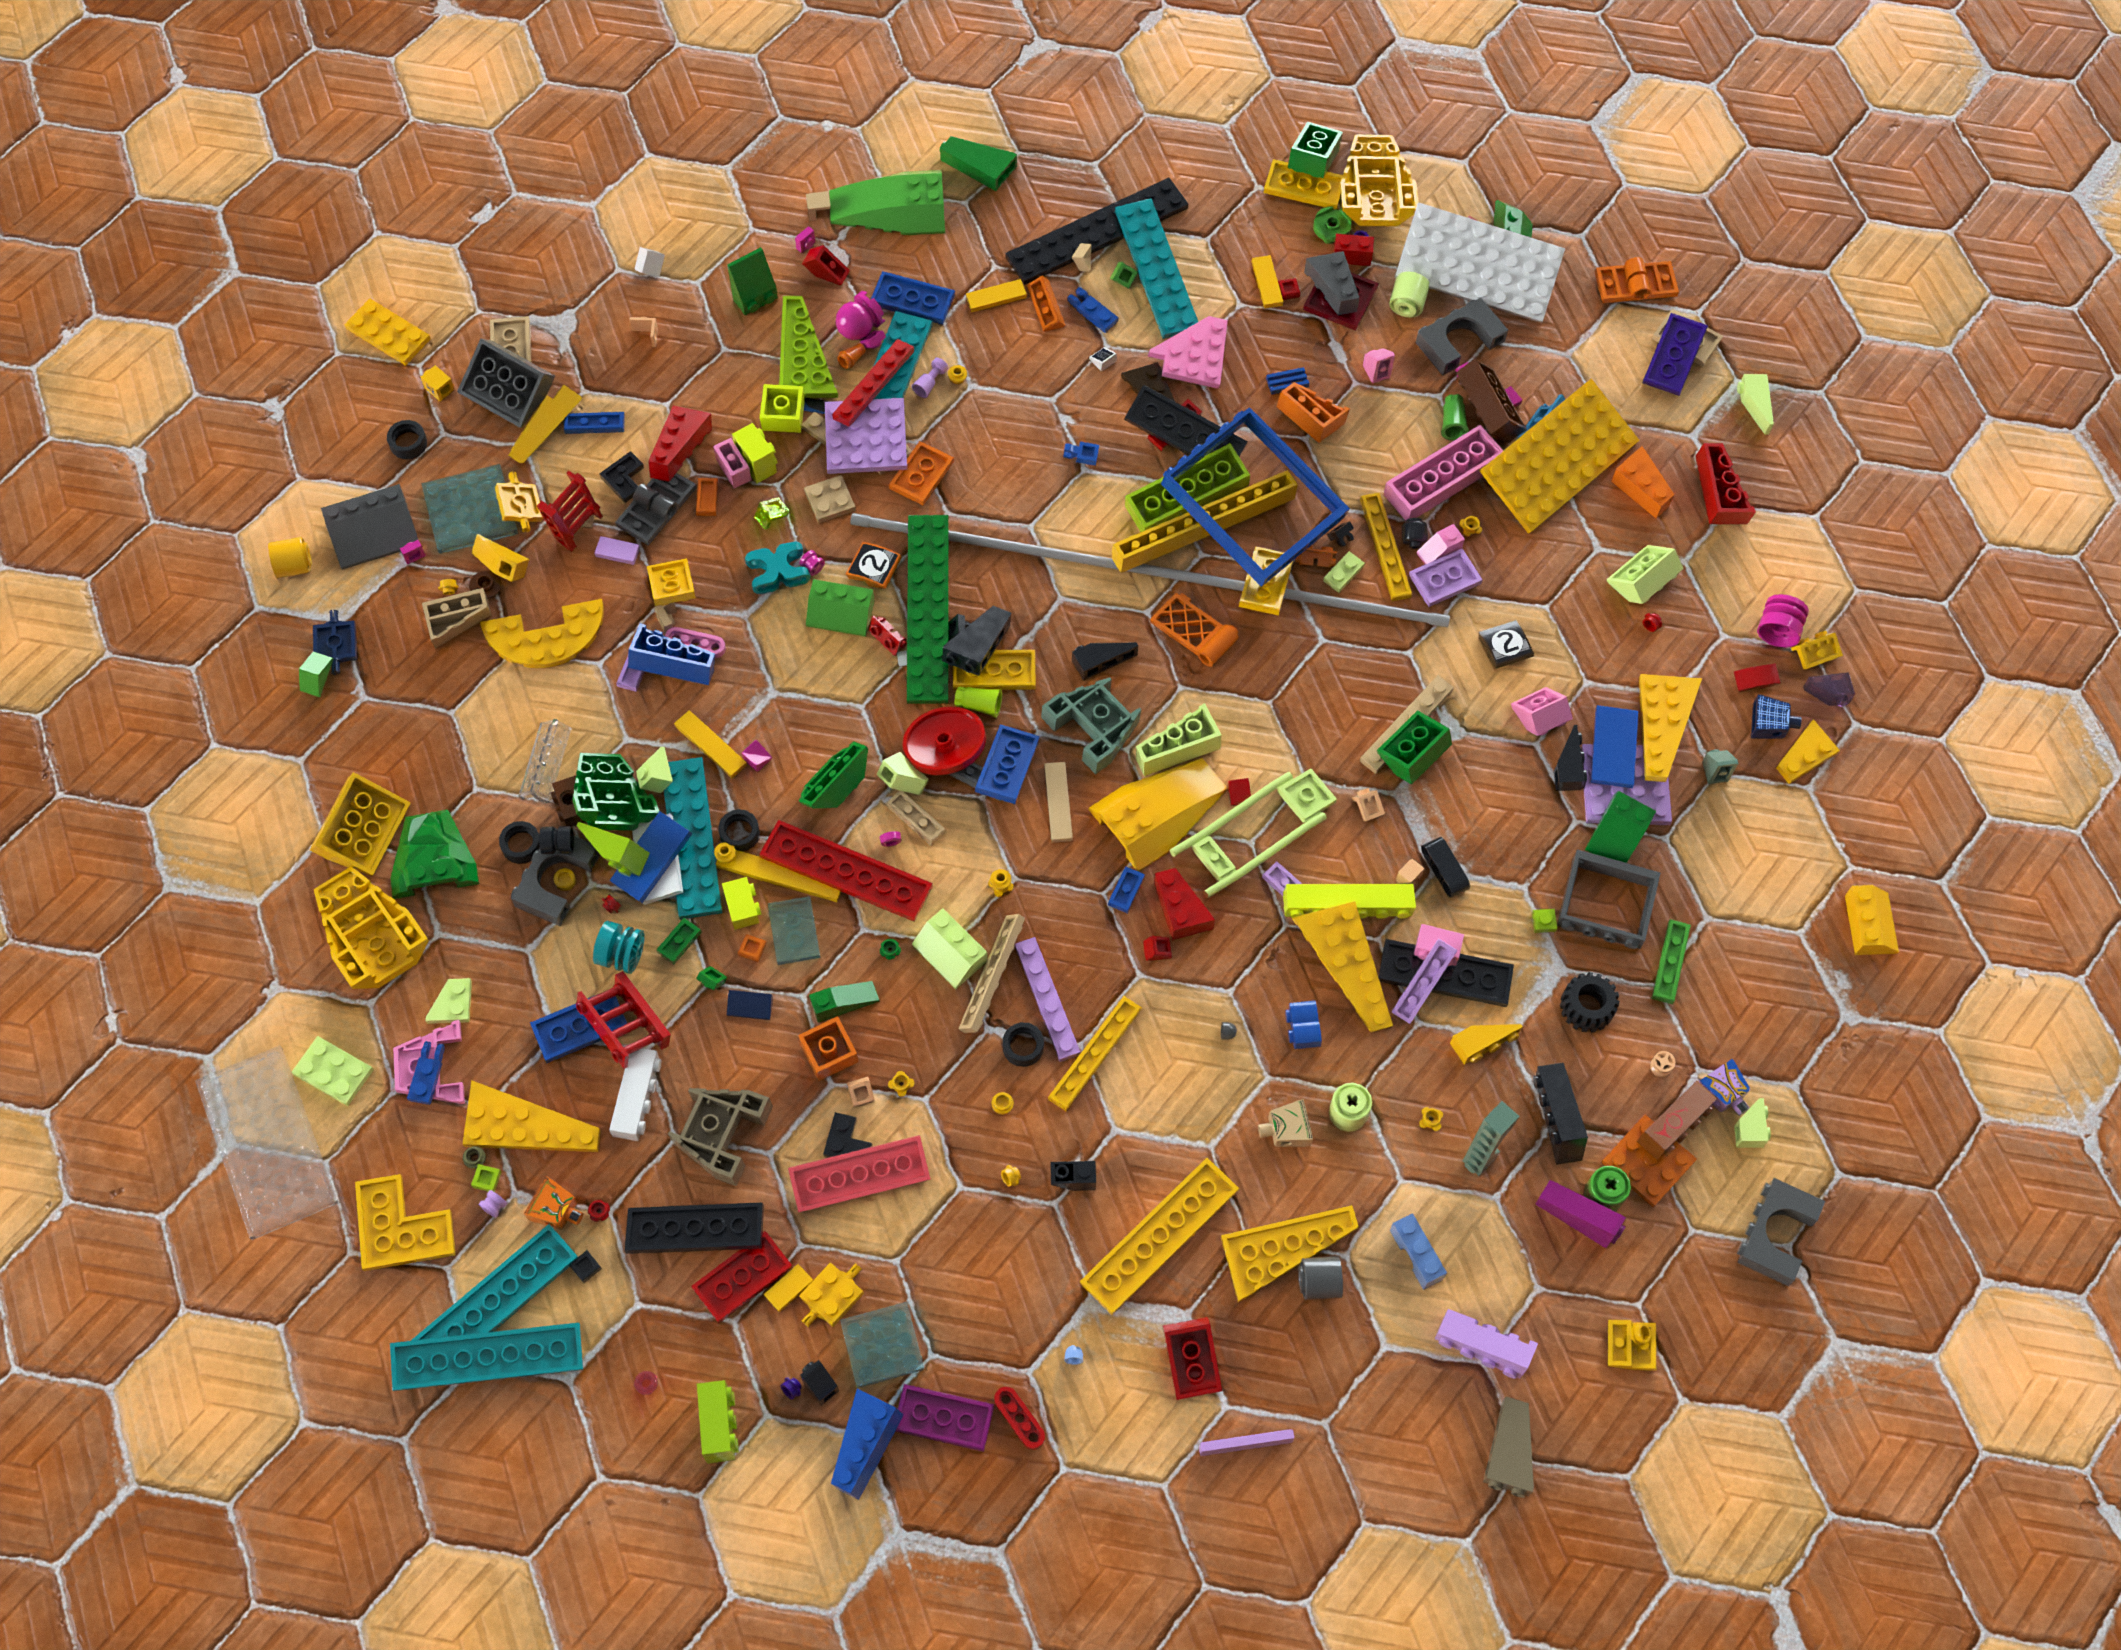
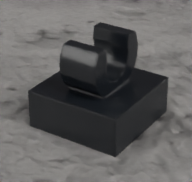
(1340, 531)
(956, 625)

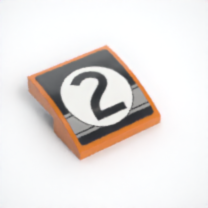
(874, 565)

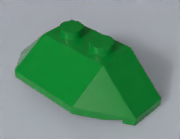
(1512, 219)
(836, 778)

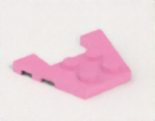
(407, 1056)

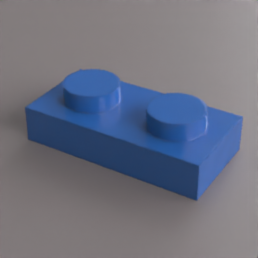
(1126, 889)

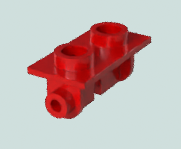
(882, 632)

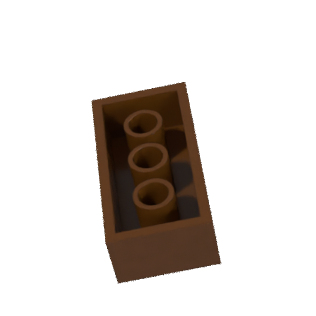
(1490, 401)

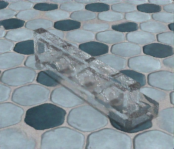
(547, 761)

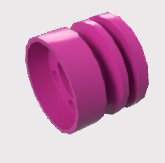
(1782, 620)

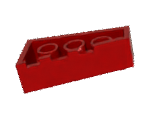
(677, 440)
(1721, 487)

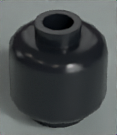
(1414, 533)

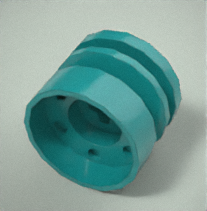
(618, 947)

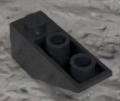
(1569, 769)

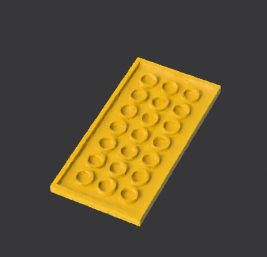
(1559, 455)

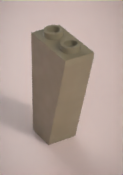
(1511, 1450)

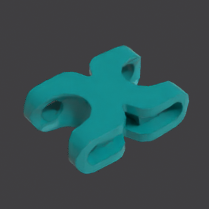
(777, 567)

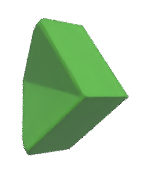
(1123, 274)

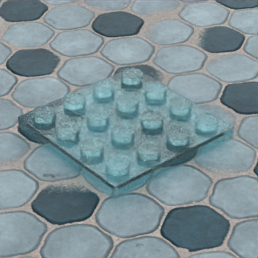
(466, 507)

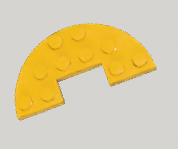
(547, 645)

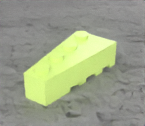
(1180, 742)

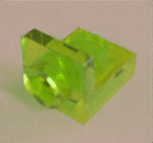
(770, 510)

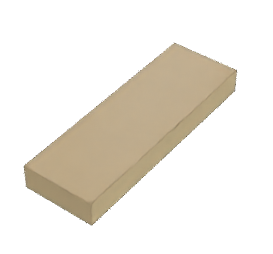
(916, 817)

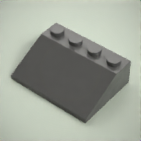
(505, 382)
(369, 526)

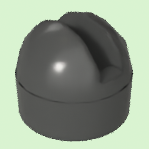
(1228, 1031)

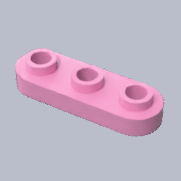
(705, 641)

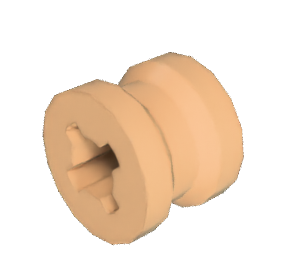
(1666, 1060)

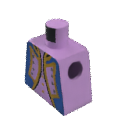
(1728, 1087)

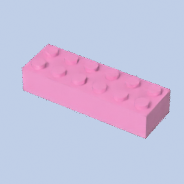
(1441, 474)

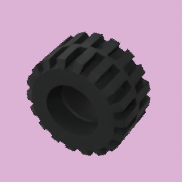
(1598, 989)

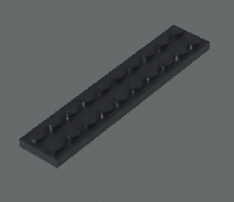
(1098, 229)

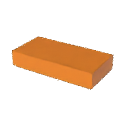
(707, 497)

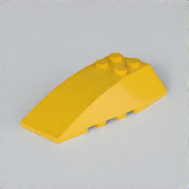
(1377, 183)
(1159, 810)
(367, 930)

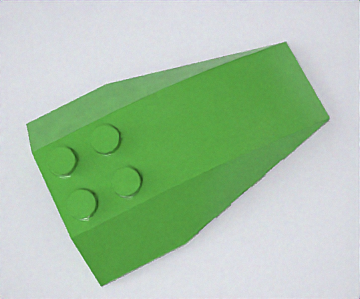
(897, 202)

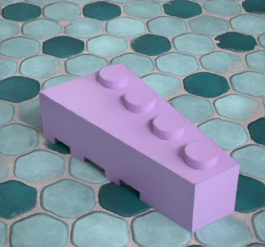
(1485, 1344)

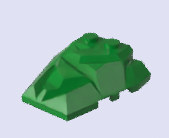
(609, 794)
(431, 854)

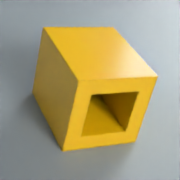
(437, 383)

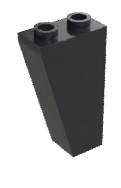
(978, 641)

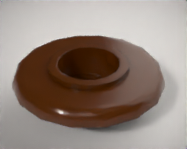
(494, 586)

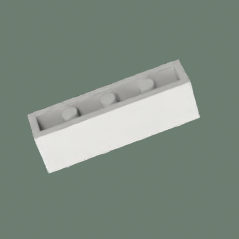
(634, 1095)

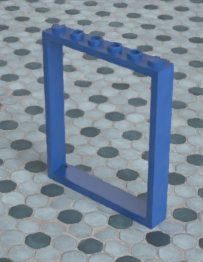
(1290, 459)

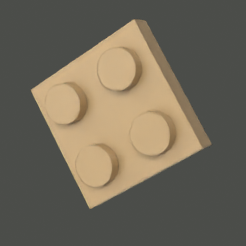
(829, 499)

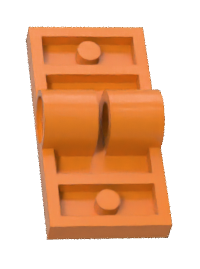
(1636, 281)

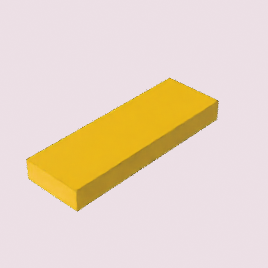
(1267, 281)
(996, 295)

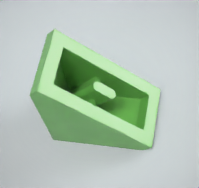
(314, 673)

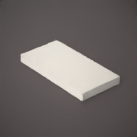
(670, 882)

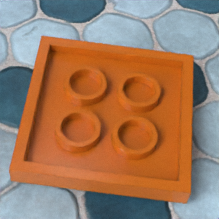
(1647, 1175)

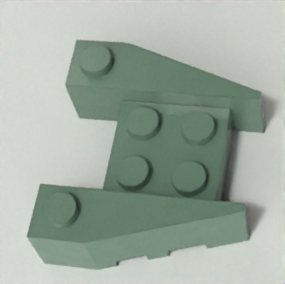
(1098, 716)

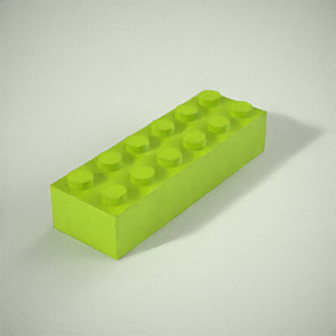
(1205, 482)

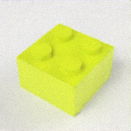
(782, 408)
(756, 452)

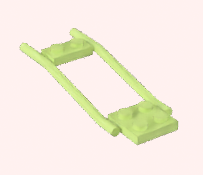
(1303, 794)

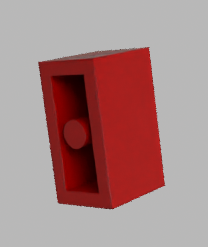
(1356, 248)

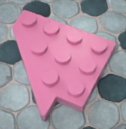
(1195, 353)

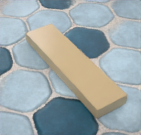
(1058, 802)

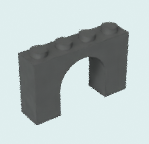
(1474, 317)
(534, 899)
(1758, 1251)

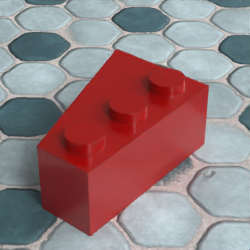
(1181, 906)

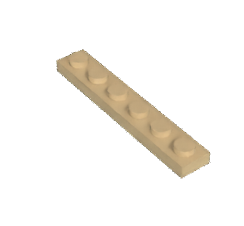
(1426, 703)
(991, 973)

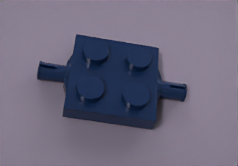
(336, 640)

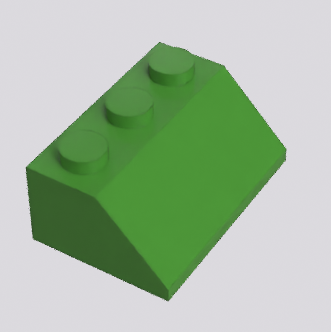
(839, 607)

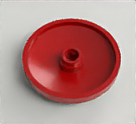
(944, 740)

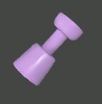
(926, 382)

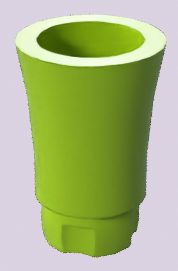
(979, 700)

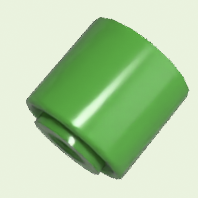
(1609, 1198)

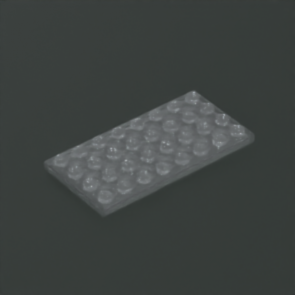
(266, 1142)

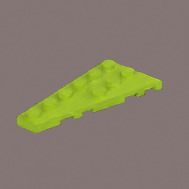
(801, 354)

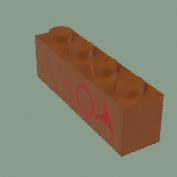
(1677, 1120)

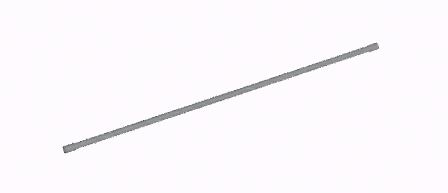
(1431, 618)

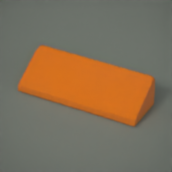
(1045, 304)

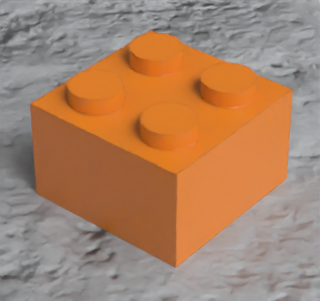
(828, 1048)

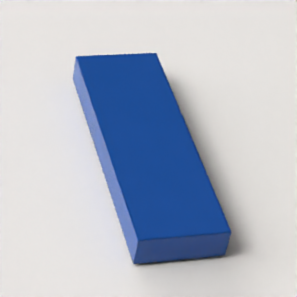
(594, 422)

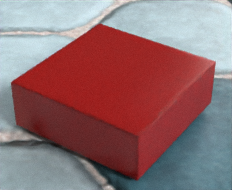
(1289, 288)

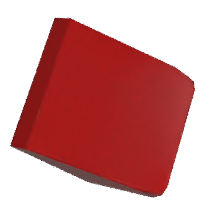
(1238, 790)
(1157, 948)

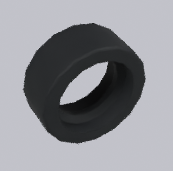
(400, 428)
(739, 815)
(513, 829)
(1027, 1028)

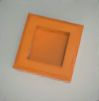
(752, 948)

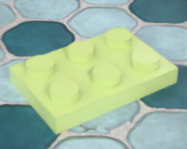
(332, 1071)

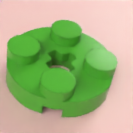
(1326, 232)

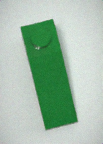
(842, 999)

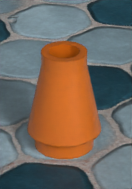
(849, 357)

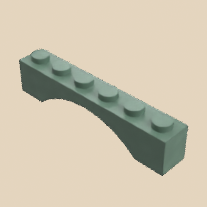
(1488, 1138)

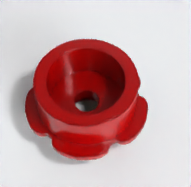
(1652, 622)
(611, 904)
(594, 1206)

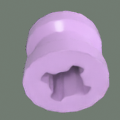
(492, 1204)

